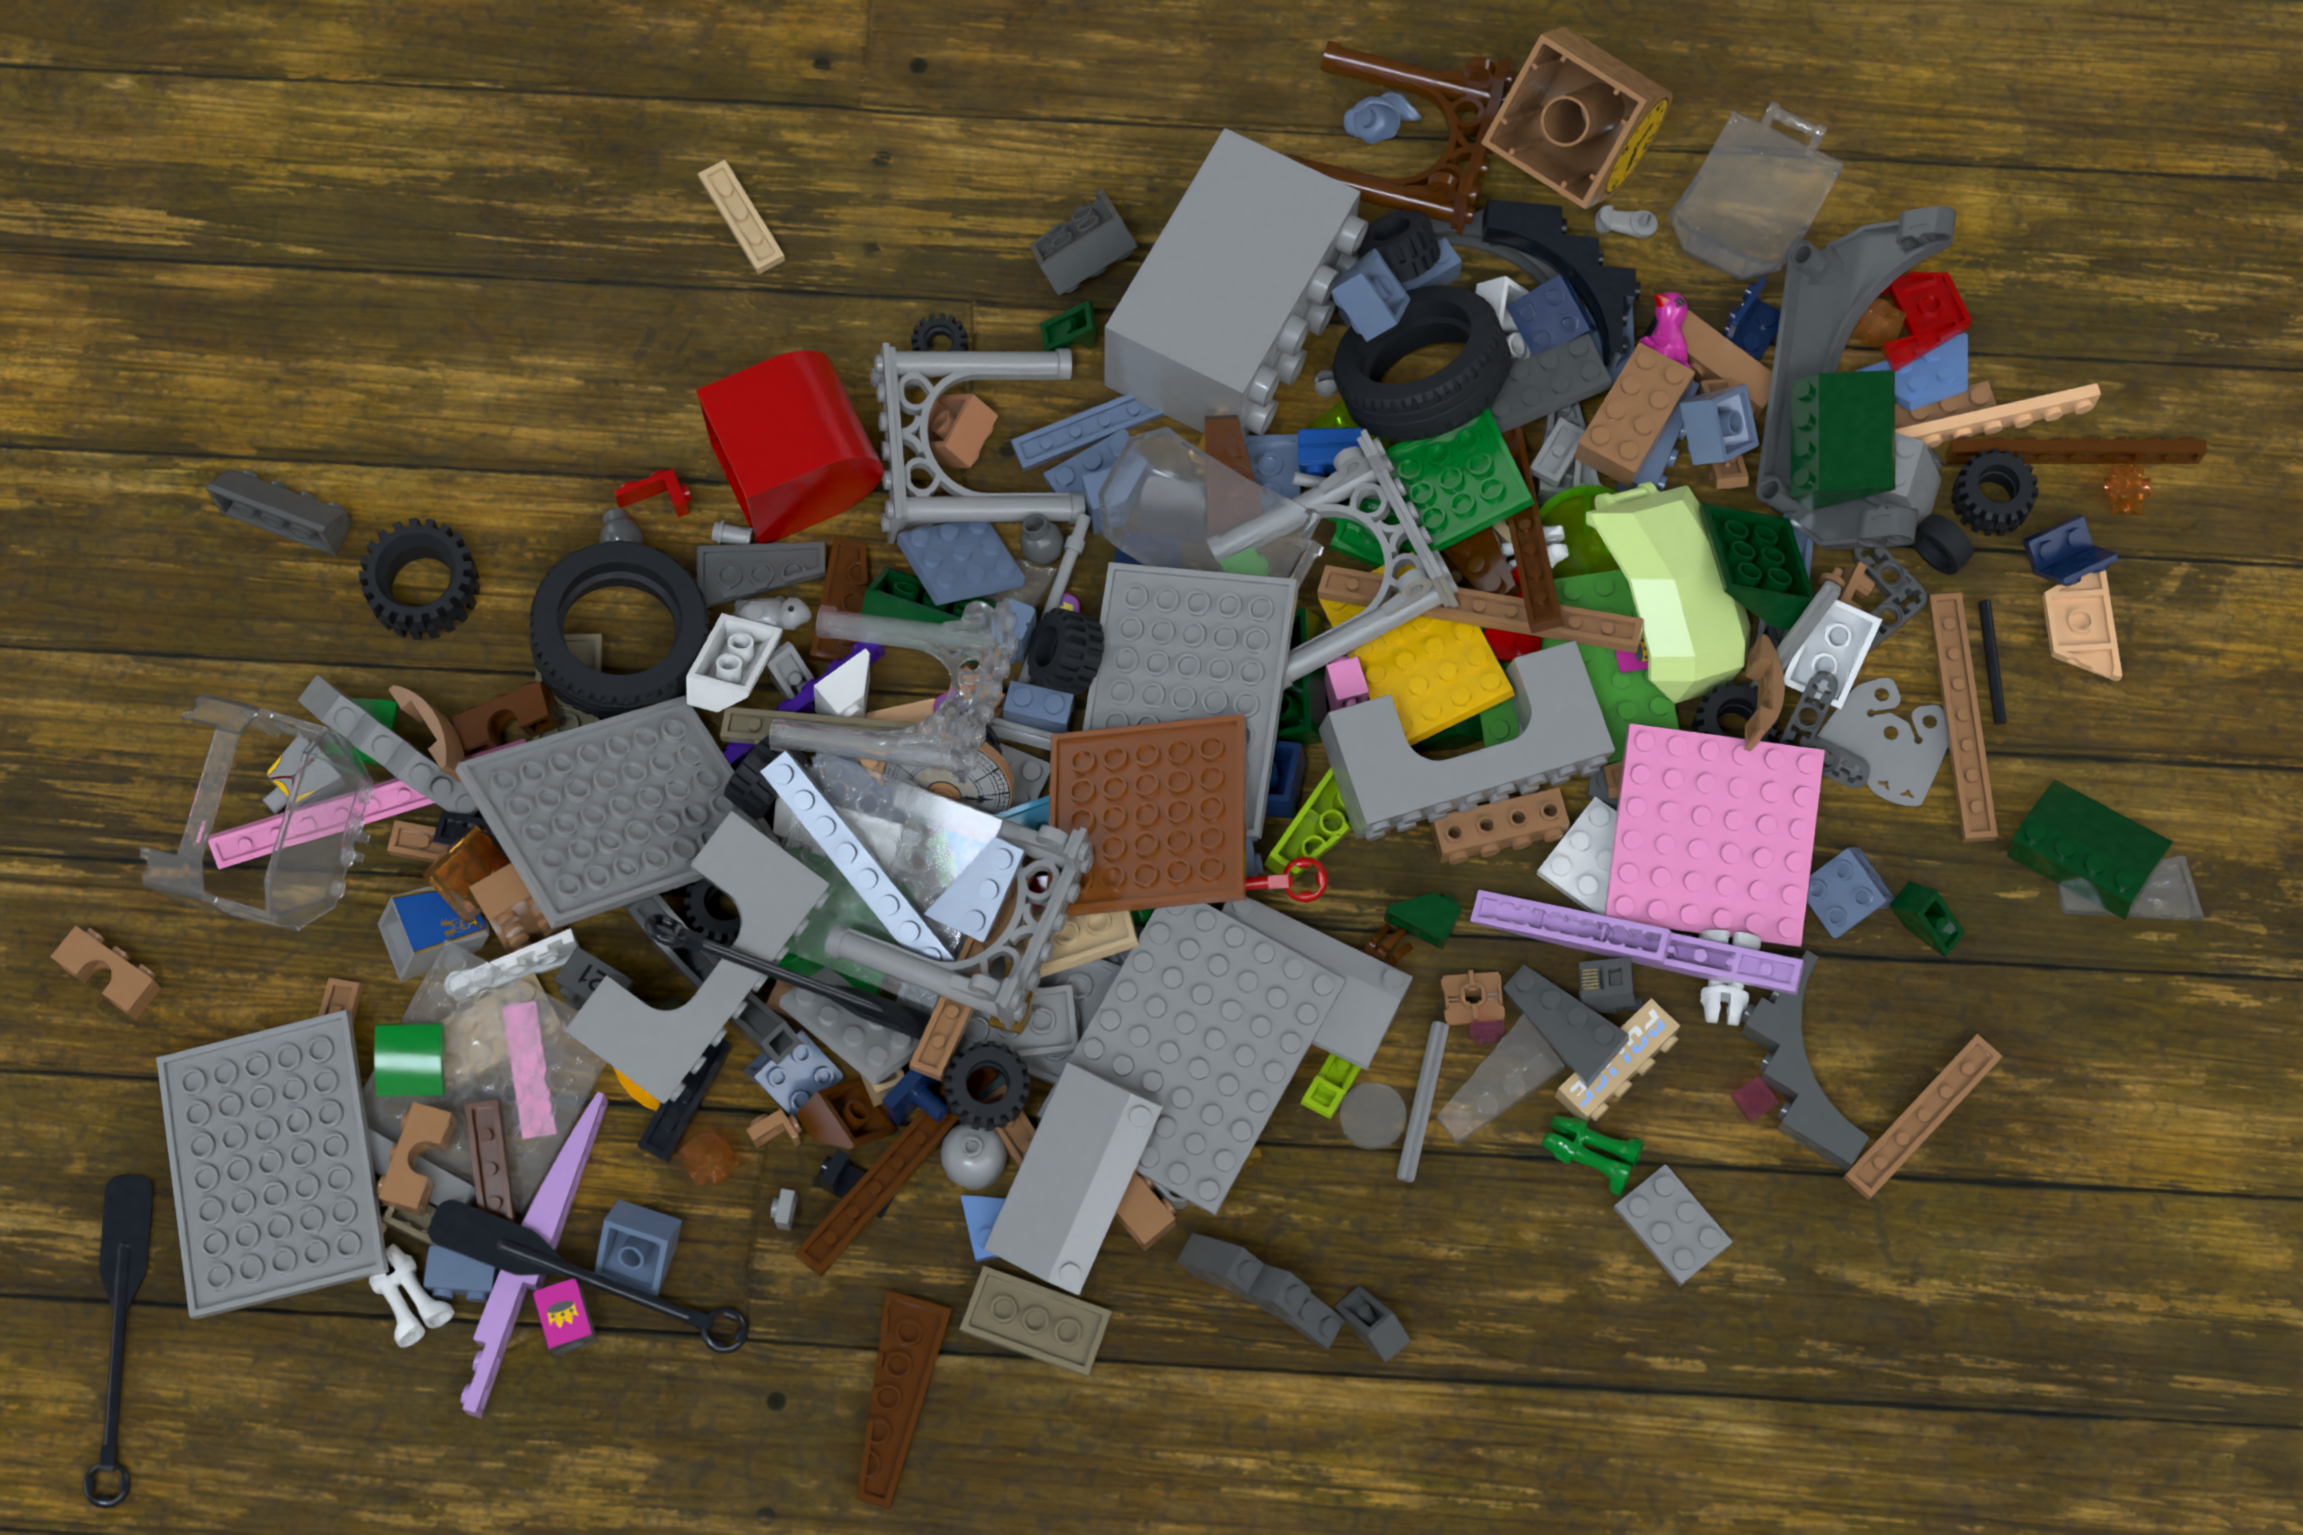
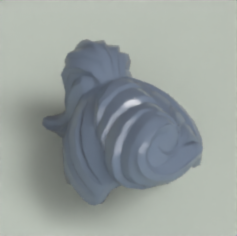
(1379, 117)

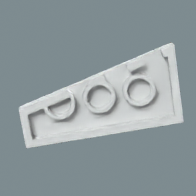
(540, 956)

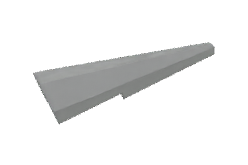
(1578, 472)

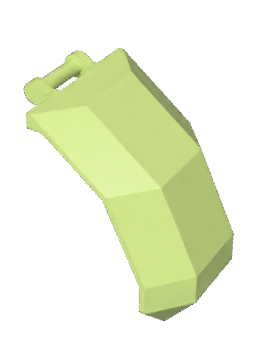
(1690, 624)

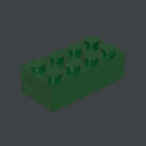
(904, 597)

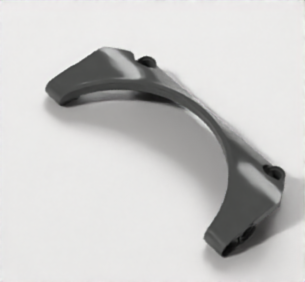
(1820, 307)

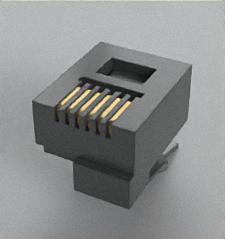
(1608, 985)

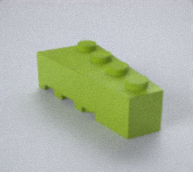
(1314, 830)

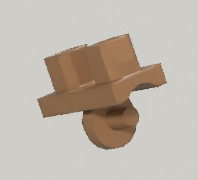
(1852, 581)

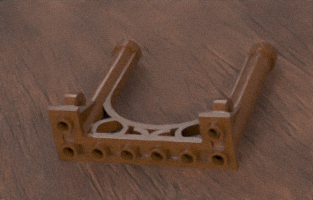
(1443, 188)

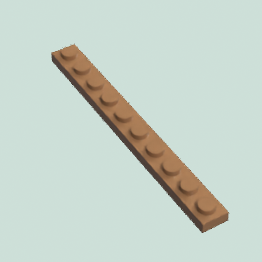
(1493, 611)

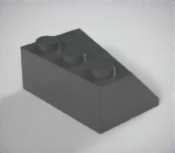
(1083, 245)

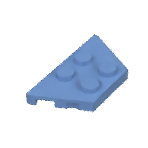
(1932, 376)

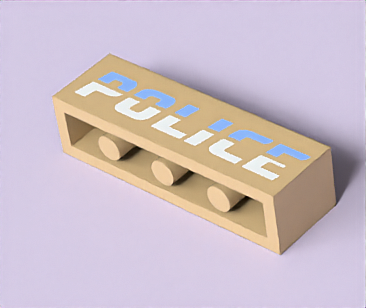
(1648, 1033)

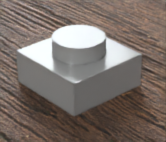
(784, 1209)

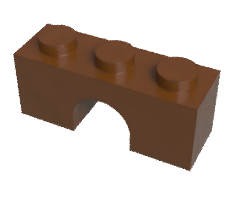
(530, 705)

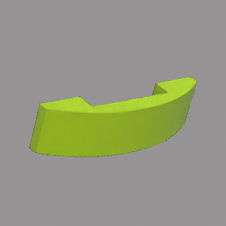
(1330, 1086)

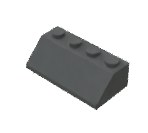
(280, 510)

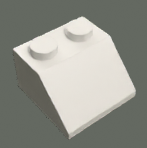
(845, 689)

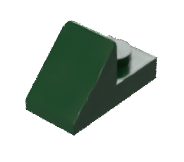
(1069, 328)

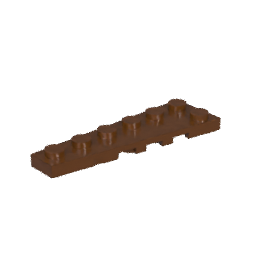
(904, 1367)

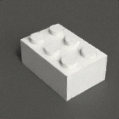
(1836, 647)

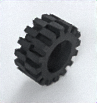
(936, 327)

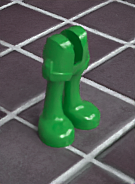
(1574, 1150)

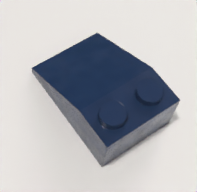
(1286, 779)

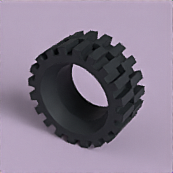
(408, 545)

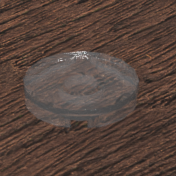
(1372, 1116)

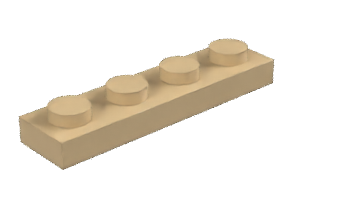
(741, 217)

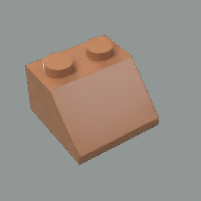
(958, 429)

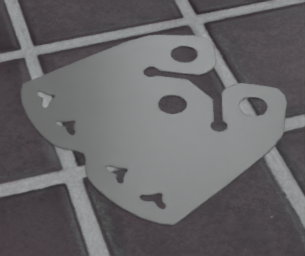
(1896, 760)

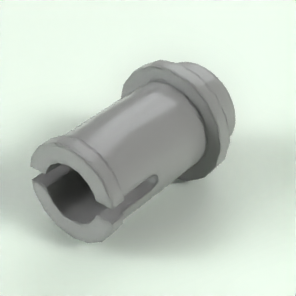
(731, 534)

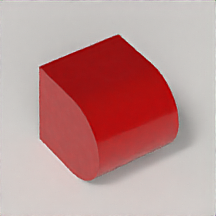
(789, 443)

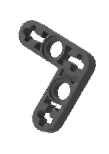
(1894, 592)
(1816, 742)

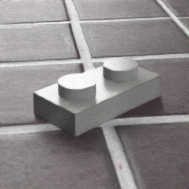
(1557, 452)

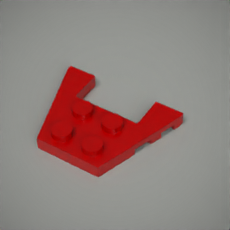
(1932, 315)

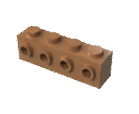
(1500, 826)

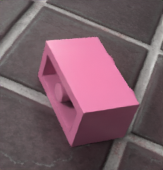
(1345, 683)

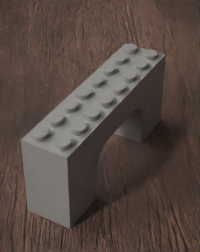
(1395, 787)
(664, 1045)

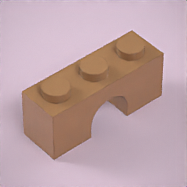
(129, 987)
(422, 1130)

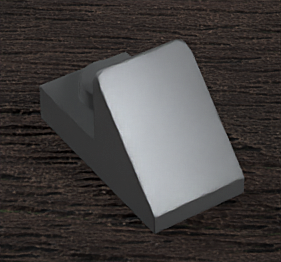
(788, 670)

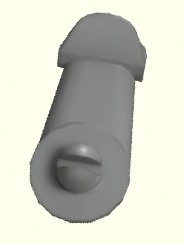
(1636, 224)

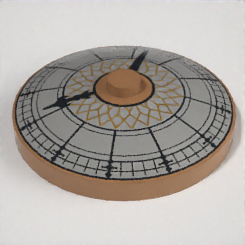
(986, 788)

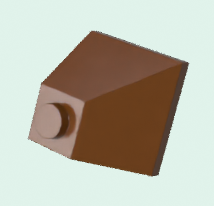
(845, 1116)

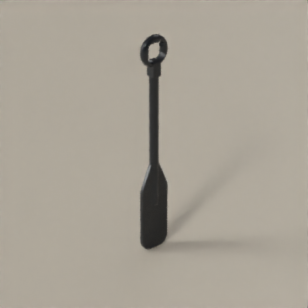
(857, 1001)
(528, 1254)
(122, 1271)

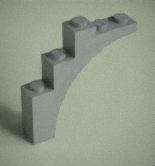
(386, 747)

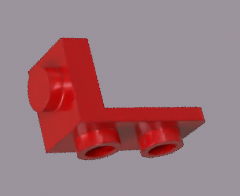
(656, 483)

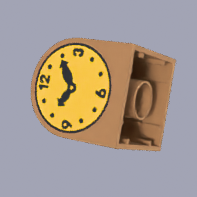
(1578, 118)

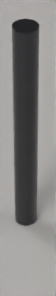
(1992, 662)

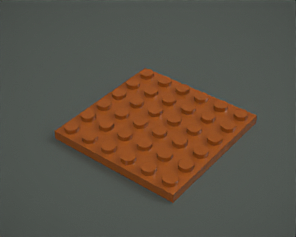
(1158, 809)

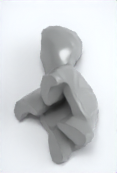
(774, 612)

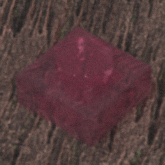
(1485, 1031)
(1754, 1099)

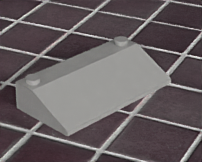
(1367, 998)
(1073, 1177)

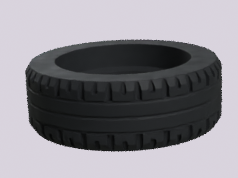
(1437, 401)
(608, 566)

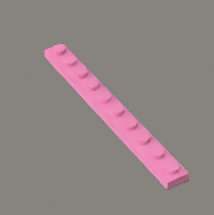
(259, 837)

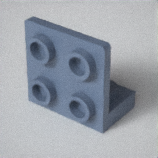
(1847, 891)
(796, 1076)

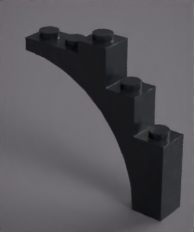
(1542, 234)

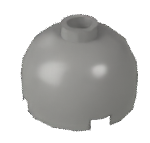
(973, 1156)

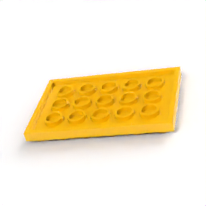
(1430, 667)

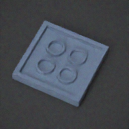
(960, 561)

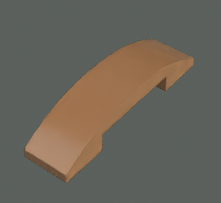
(1765, 667)
(448, 748)

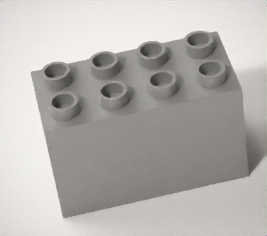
(1234, 287)

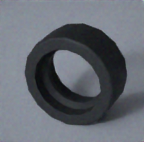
(1942, 544)

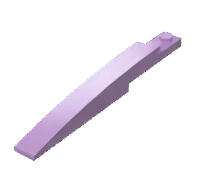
(1641, 942)
(547, 1219)

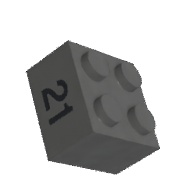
(582, 976)

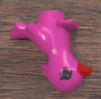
(1667, 336)

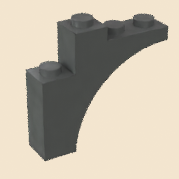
(1262, 1285)

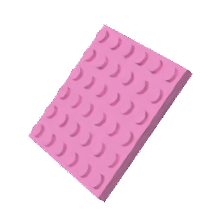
(1714, 834)

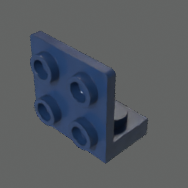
(1550, 315)
(1754, 323)
(2066, 552)

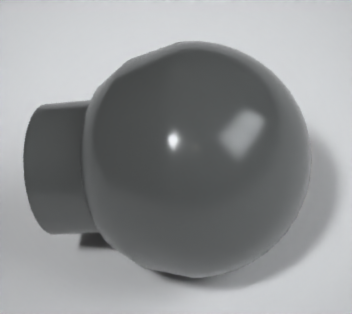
(620, 528)
(1041, 540)

